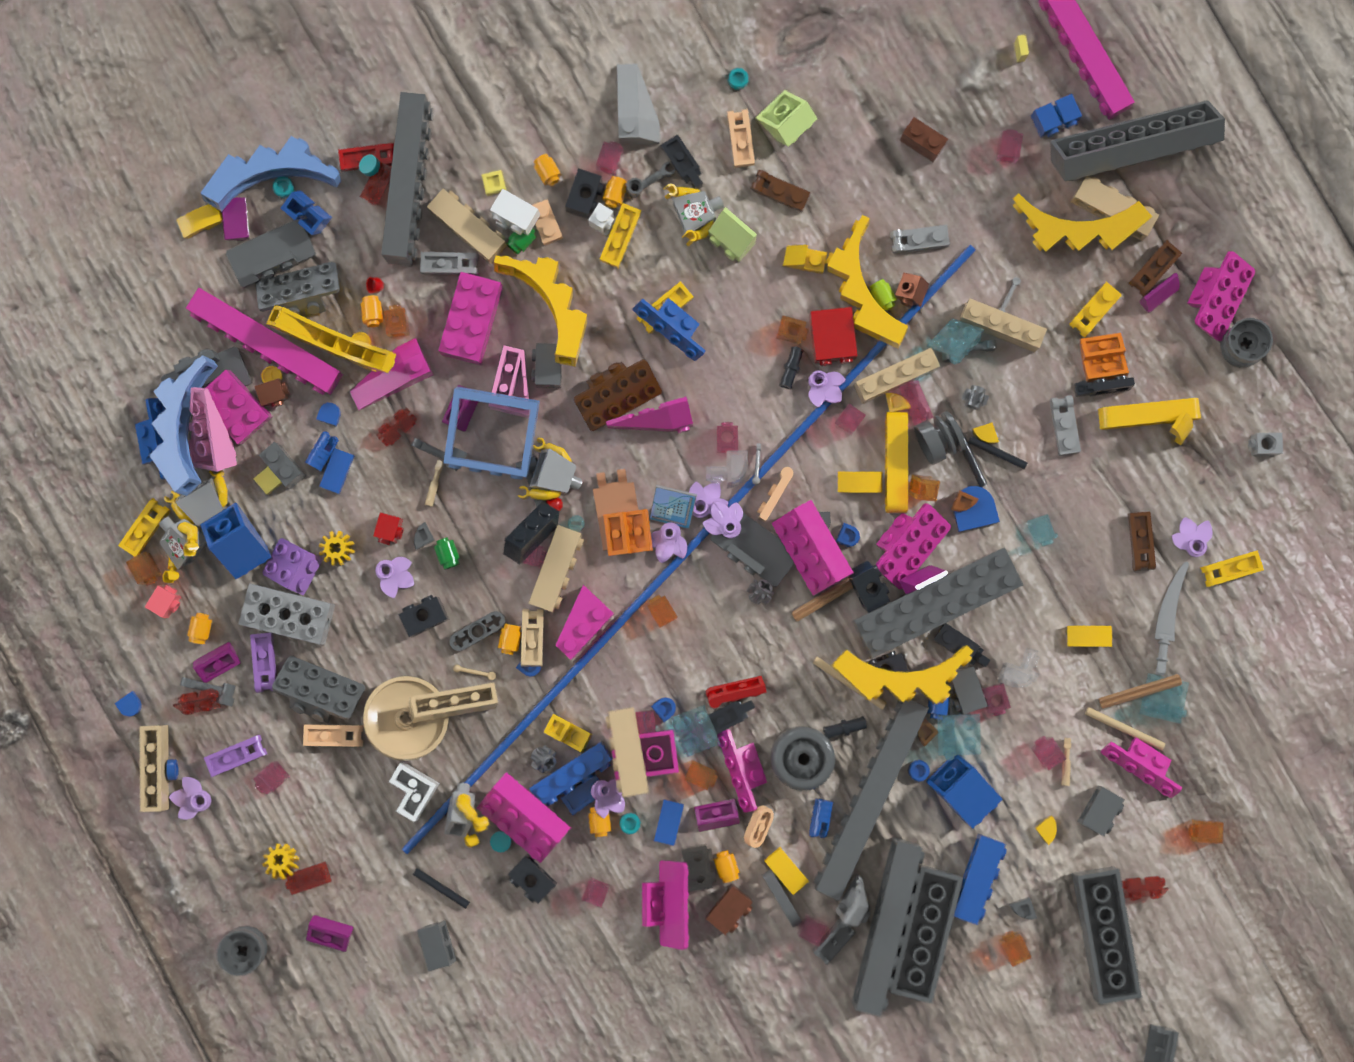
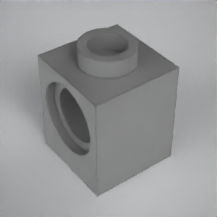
(1274, 441)

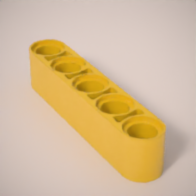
(1147, 413)
(896, 462)

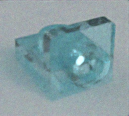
(1042, 530)

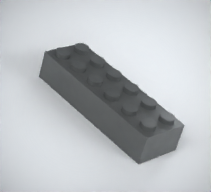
(926, 934)
(1106, 935)

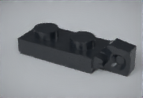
(682, 161)
(1103, 387)
(954, 640)
(730, 715)

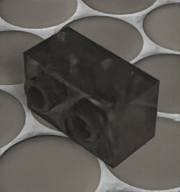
(699, 872)

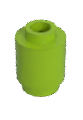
(883, 294)

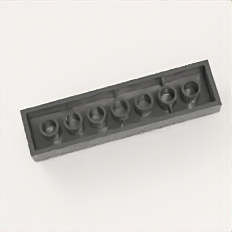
(1137, 140)
(407, 179)
(937, 603)
(887, 926)

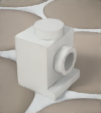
(602, 219)

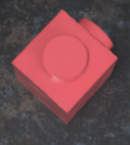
(164, 601)

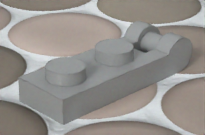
(920, 239)
(448, 263)
(1065, 426)

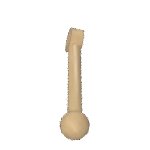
(491, 675)

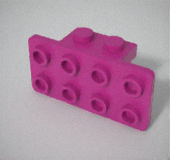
(1220, 294)
(910, 543)
(667, 904)

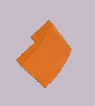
(1103, 357)
(628, 532)

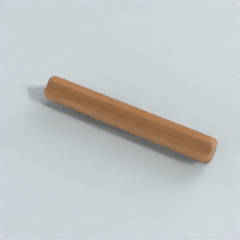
(822, 600)
(1140, 691)

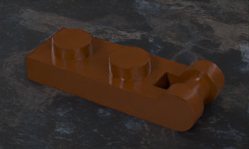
(780, 191)
(1155, 267)
(1141, 540)

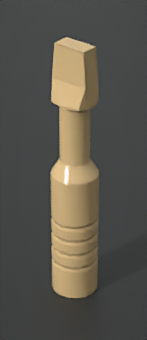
(434, 484)
(1066, 764)

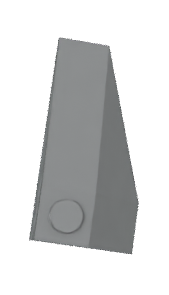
(636, 113)
(854, 905)

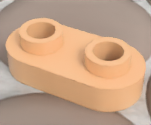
(758, 826)

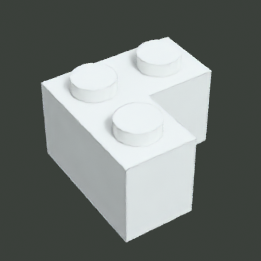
(514, 213)
(418, 789)

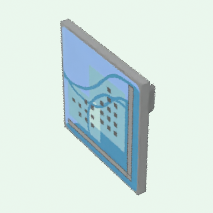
(672, 506)

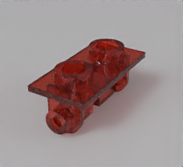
(377, 185)
(389, 430)
(190, 703)
(308, 878)
(1153, 888)

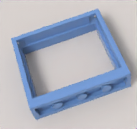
(499, 399)

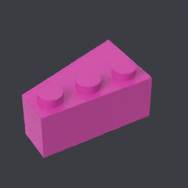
(583, 623)

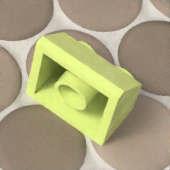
(787, 117)
(732, 235)

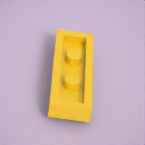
(620, 235)

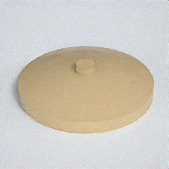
(389, 720)

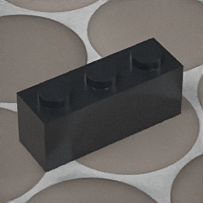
(531, 532)

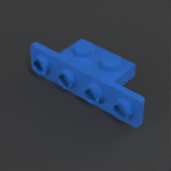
(672, 324)
(146, 433)

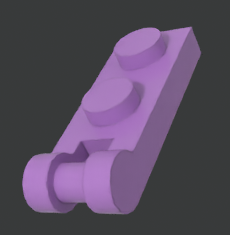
(263, 660)
(234, 756)

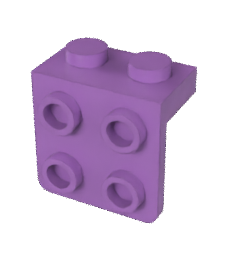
(292, 566)

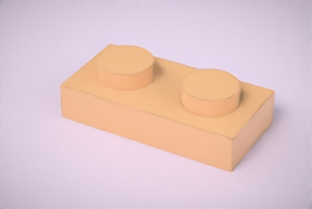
(547, 224)

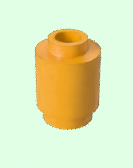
(547, 170)
(614, 192)
(371, 311)
(199, 628)
(510, 639)
(597, 824)
(726, 866)

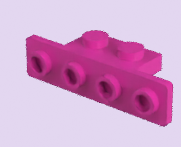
(1145, 764)
(743, 768)

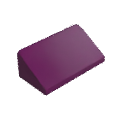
(235, 220)
(1160, 293)
(465, 413)
(921, 578)
(216, 662)
(716, 815)
(329, 933)

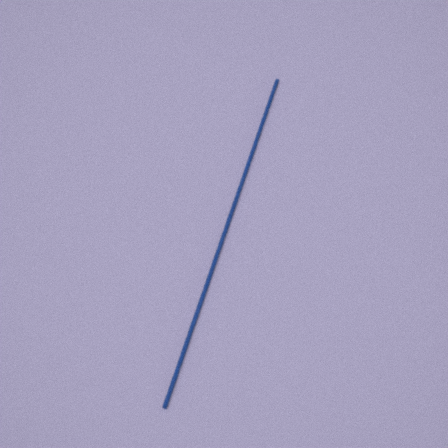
(677, 561)

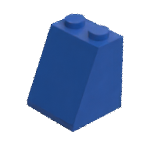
(235, 541)
(964, 790)

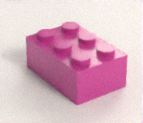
(237, 407)
(657, 752)

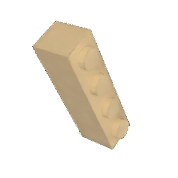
(1107, 201)
(466, 225)
(1003, 325)
(896, 375)
(556, 568)
(453, 702)
(628, 752)
(153, 768)

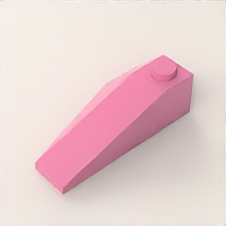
(210, 442)

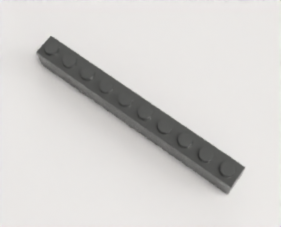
(870, 799)

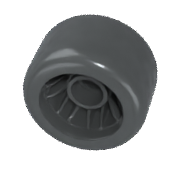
(785, 758)

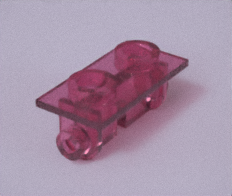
(919, 407)

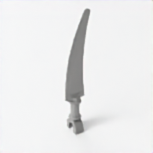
(1166, 620)

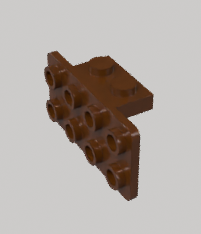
(616, 392)

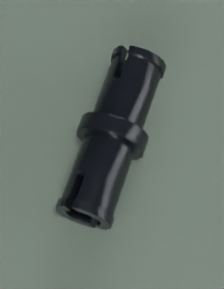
(791, 368)
(845, 727)

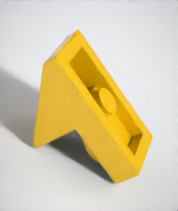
(804, 259)

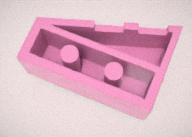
(511, 379)

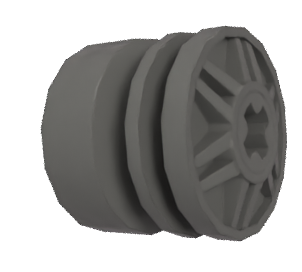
(1250, 332)
(943, 436)
(239, 963)

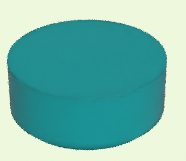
(738, 79)
(369, 165)
(283, 187)
(630, 823)
(500, 841)

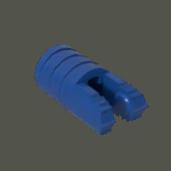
(321, 450)
(820, 818)

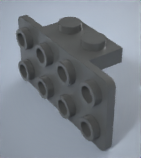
(270, 253)
(299, 290)
(226, 360)
(757, 550)
(317, 690)

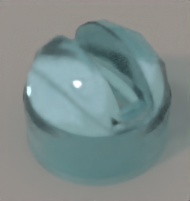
(576, 518)

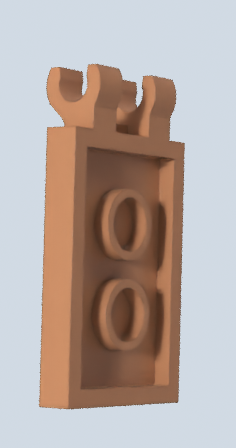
(613, 498)

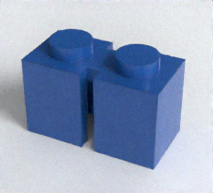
(1058, 116)
(299, 206)

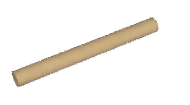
(831, 671)
(1125, 728)

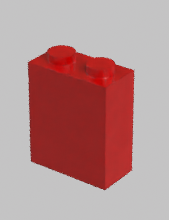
(833, 336)

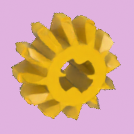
(337, 539)
(288, 859)

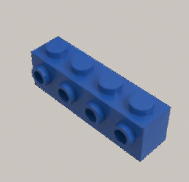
(571, 773)
(978, 878)

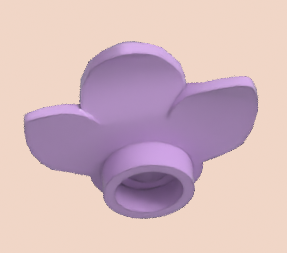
(827, 390)
(706, 497)
(723, 517)
(1191, 534)
(666, 545)
(396, 577)
(188, 798)
(609, 799)

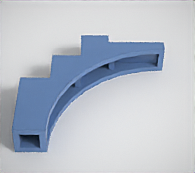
(293, 160)
(172, 425)

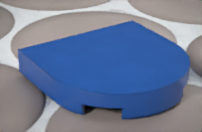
(979, 515)

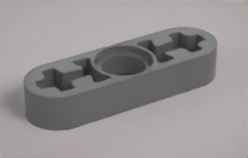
(461, 634)
(782, 898)

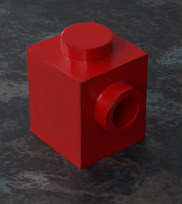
(388, 529)

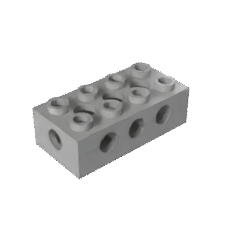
(274, 622)

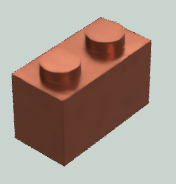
(923, 139)
(729, 910)

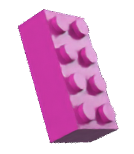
(470, 318)
(812, 547)
(523, 817)

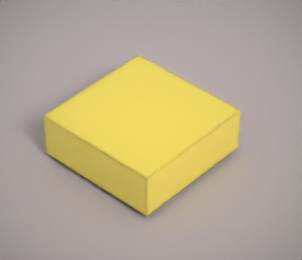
(1021, 48)
(493, 182)
(267, 480)

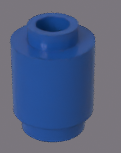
(938, 709)

